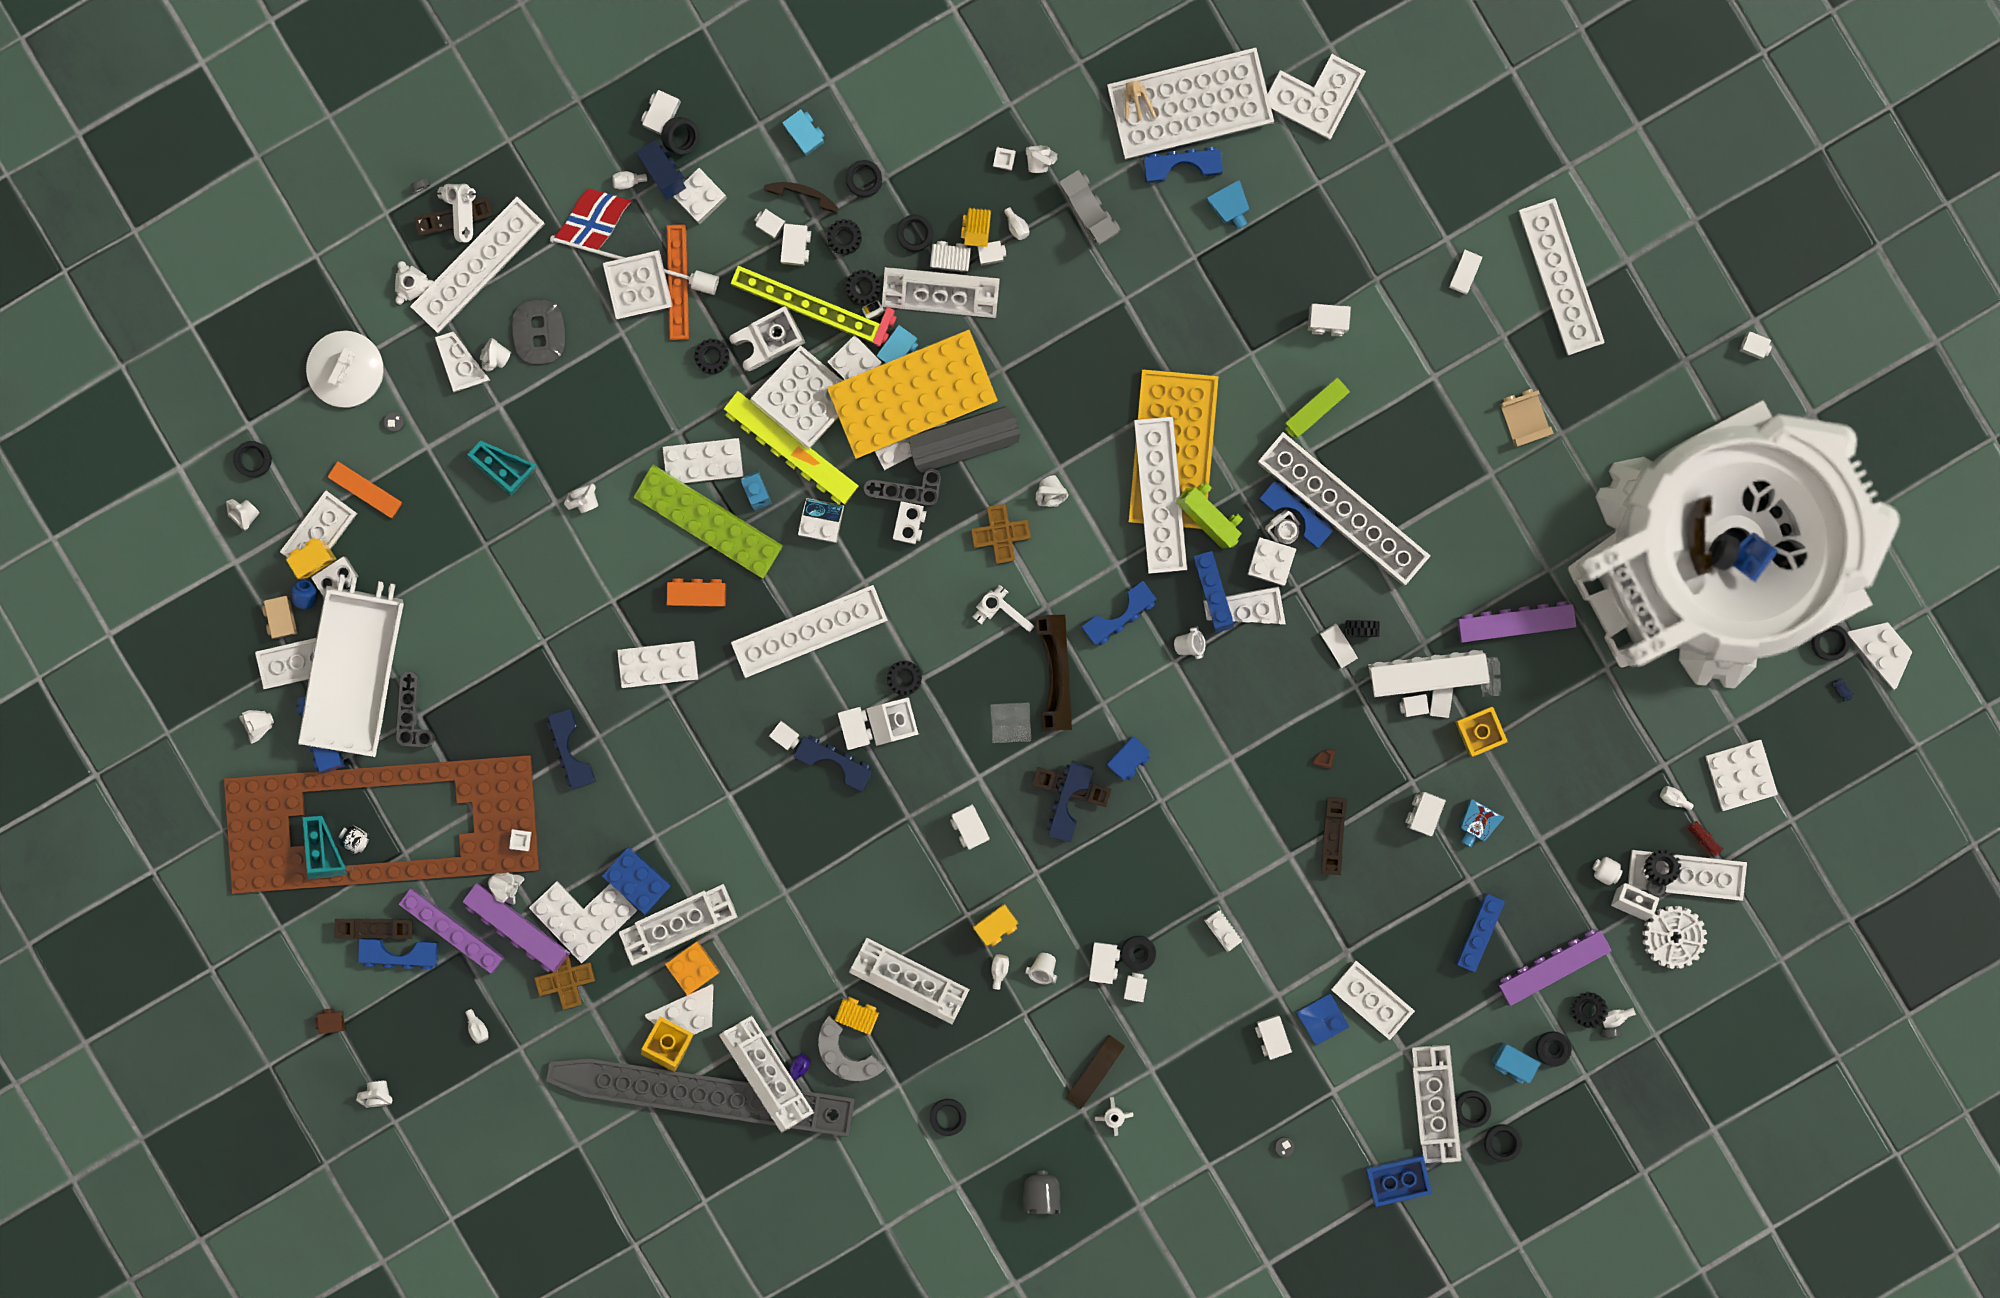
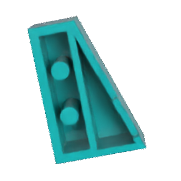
(501, 467)
(321, 853)

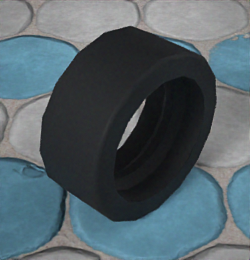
(667, 135)
(864, 164)
(900, 233)
(238, 459)
(1844, 647)
(1486, 1104)
(962, 1119)
(1488, 1142)

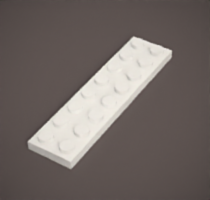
(477, 265)
(1561, 276)
(1159, 495)
(809, 631)

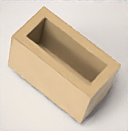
(280, 617)

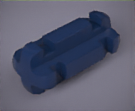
(1843, 689)

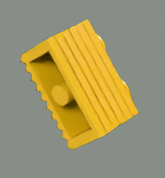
(977, 227)
(856, 1015)

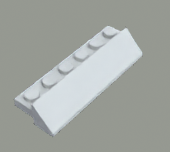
(940, 292)
(1429, 673)
(677, 924)
(909, 981)
(766, 1074)
(1436, 1103)

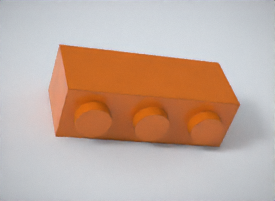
(696, 593)

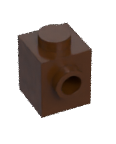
(330, 1021)

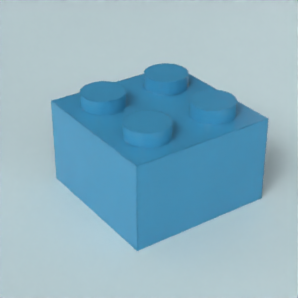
(1517, 1063)

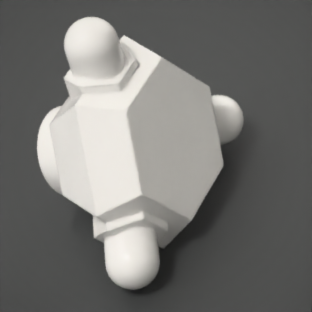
(410, 283)

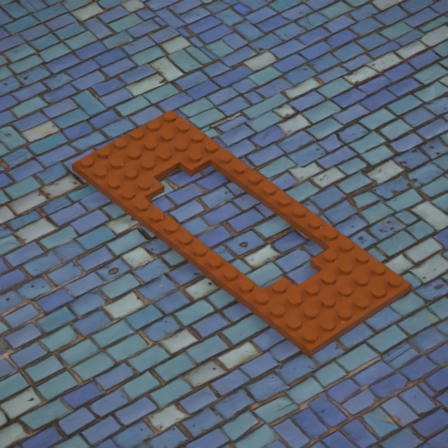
(262, 807)

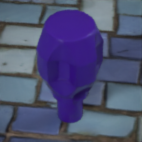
(799, 1066)

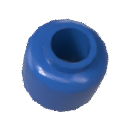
(303, 594)

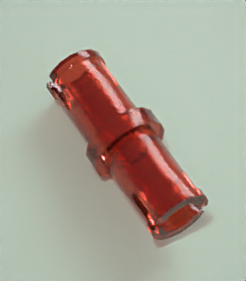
(1705, 838)

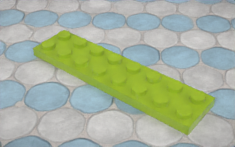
(708, 521)

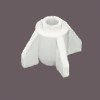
(256, 724)
(505, 886)
(1114, 1111)

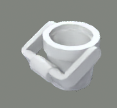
(1039, 158)
(494, 355)
(1053, 492)
(583, 498)
(241, 514)
(1285, 530)
(1190, 643)
(1043, 969)
(375, 1096)

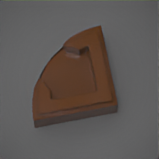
(1324, 759)

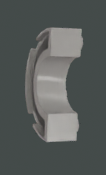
(1088, 208)
(840, 1063)

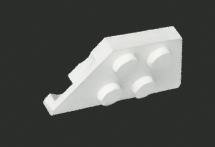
(1883, 650)
(688, 1012)

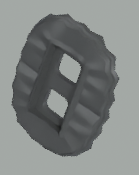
(524, 332)

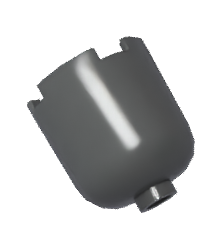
(1041, 1194)

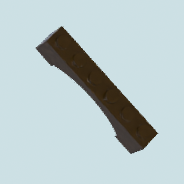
(1058, 707)

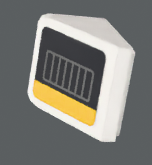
(873, 310)

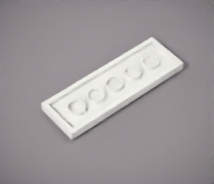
(1697, 877)

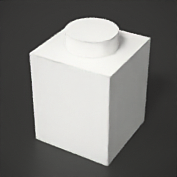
(769, 223)
(992, 253)
(1756, 345)
(1414, 705)
(785, 736)
(1135, 987)

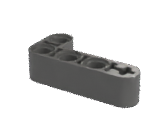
(902, 488)
(412, 708)

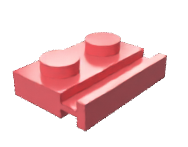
(888, 320)

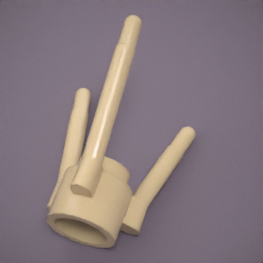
(1135, 90)

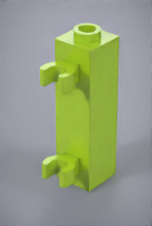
(1316, 408)
(1208, 517)

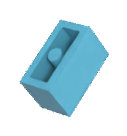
(803, 132)
(898, 345)

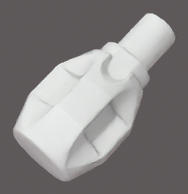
(626, 179)
(1017, 225)
(1675, 798)
(999, 969)
(1617, 1017)
(476, 1028)

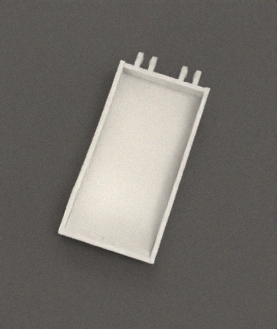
(351, 669)

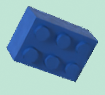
(1128, 758)
(637, 880)
(1398, 1180)

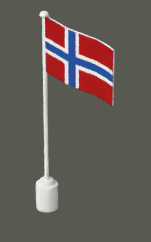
(595, 220)

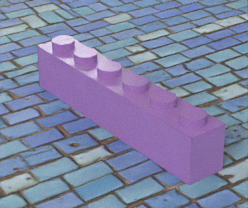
(1516, 623)
(516, 927)
(451, 930)
(1554, 967)

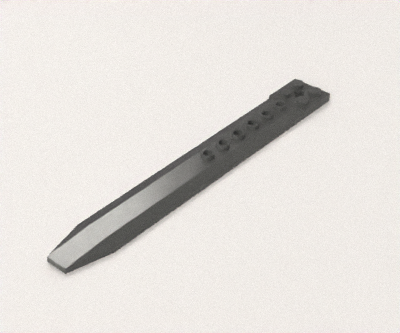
(690, 1093)

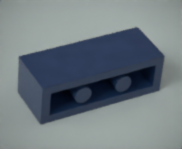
(662, 169)

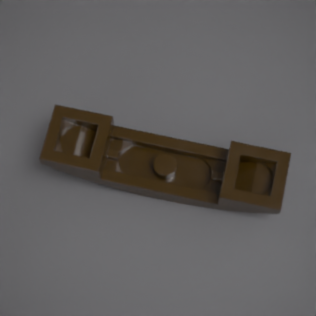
(779, 188)
(443, 220)
(1696, 535)
(1051, 781)
(1333, 836)
(373, 928)
(1095, 1072)

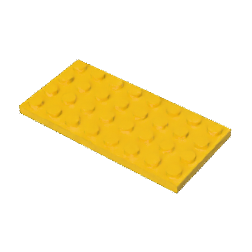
(912, 393)
(1193, 407)

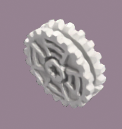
(1687, 944)

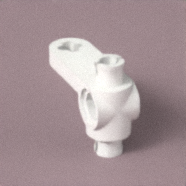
(461, 197)
(985, 612)

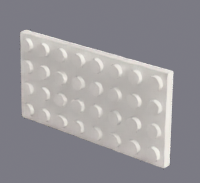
(1193, 103)

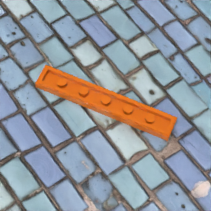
(678, 286)

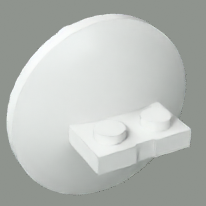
(344, 369)

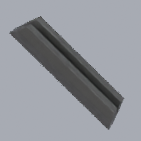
(964, 439)

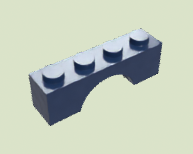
(562, 726)
(855, 774)
(1077, 778)

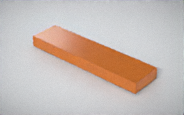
(365, 489)

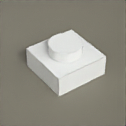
(1004, 158)
(520, 840)

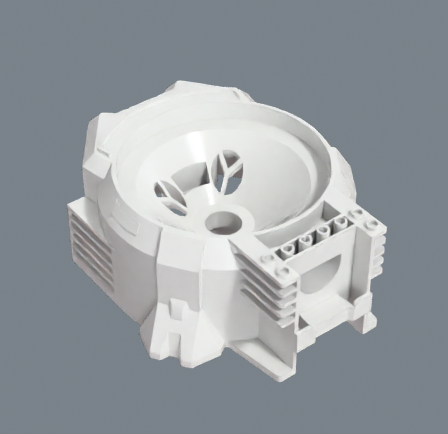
(1723, 616)

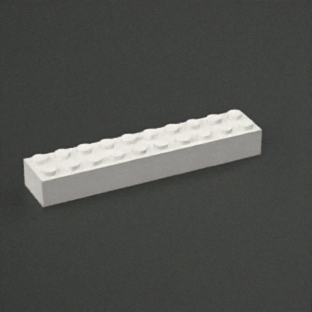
(1343, 509)

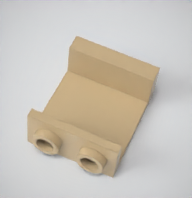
(1525, 418)

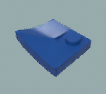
(1754, 556)
(1323, 1019)

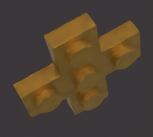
(1001, 533)
(566, 982)

